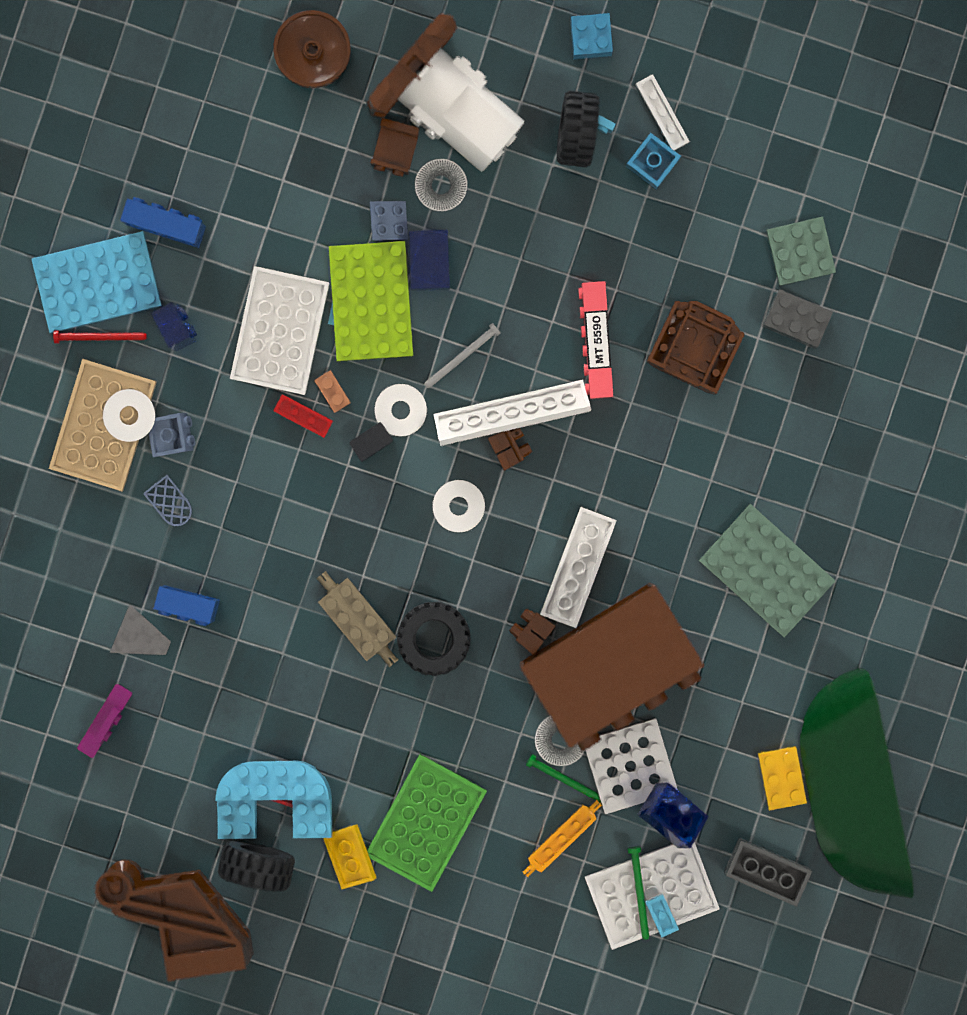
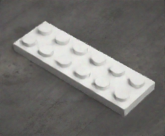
(578, 567)

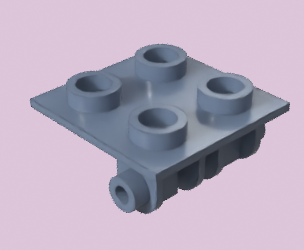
(388, 220)

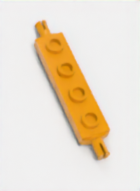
(562, 838)

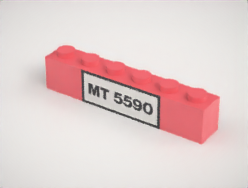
(597, 340)

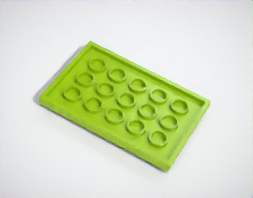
(371, 301)

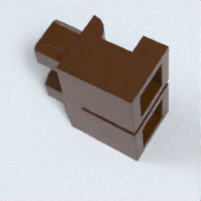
(514, 454)
(536, 623)

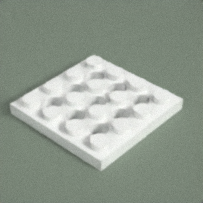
(613, 740)

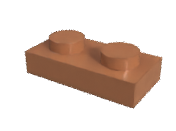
(332, 391)

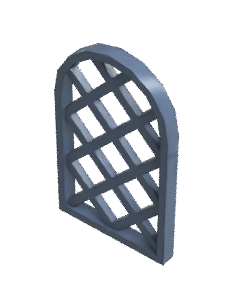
(173, 502)

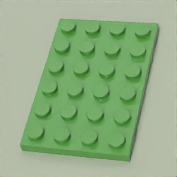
(426, 822)

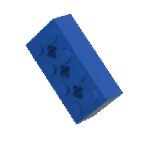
(164, 223)

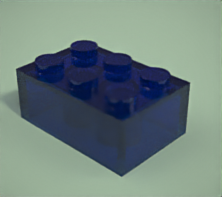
(429, 260)
(174, 326)
(673, 815)

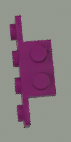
(104, 721)

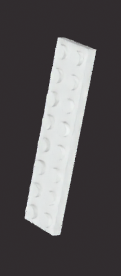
(512, 412)

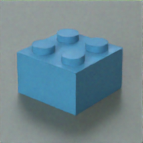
(591, 36)
(653, 161)

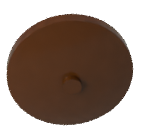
(312, 49)

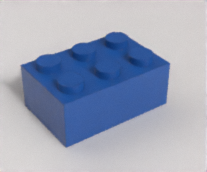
(186, 605)

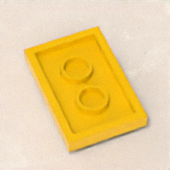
(782, 778)
(350, 857)

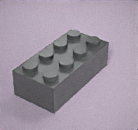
(767, 871)

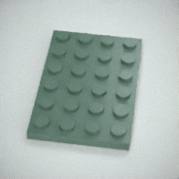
(767, 570)

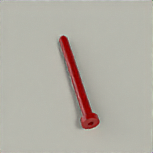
(57, 336)

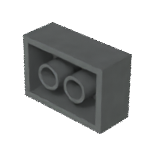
(797, 319)

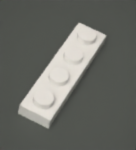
(662, 112)

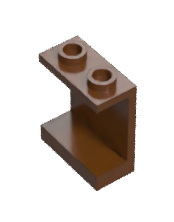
(395, 147)

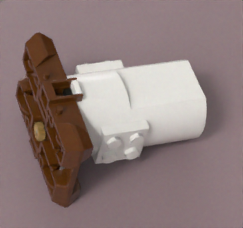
(447, 98)

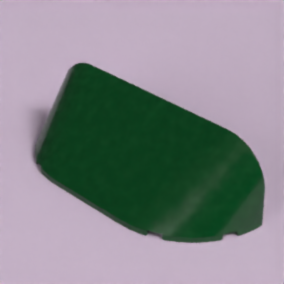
(854, 787)

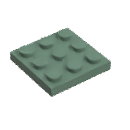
(800, 251)

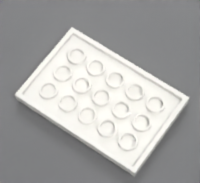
(279, 330)
(668, 871)

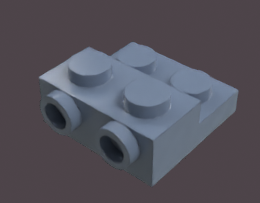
(171, 435)

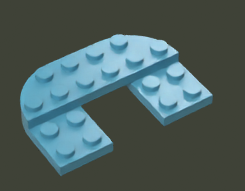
(274, 780)

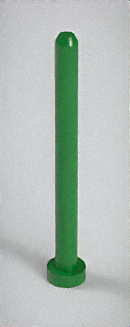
(532, 761)
(634, 851)

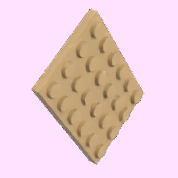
(84, 443)

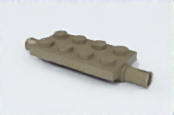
(357, 619)

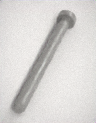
(463, 355)

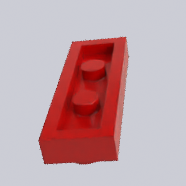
(303, 416)

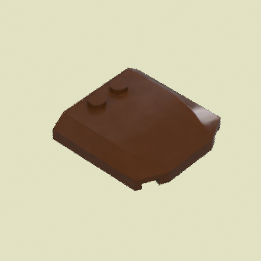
(696, 345)

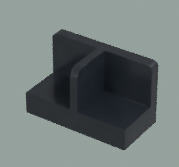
(371, 441)

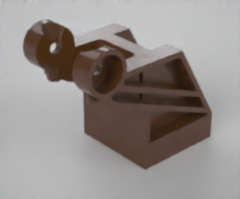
(194, 920)

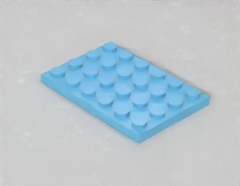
(96, 282)

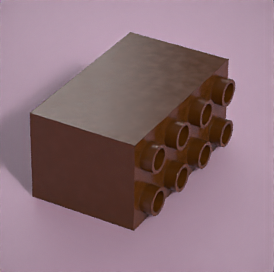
(612, 667)

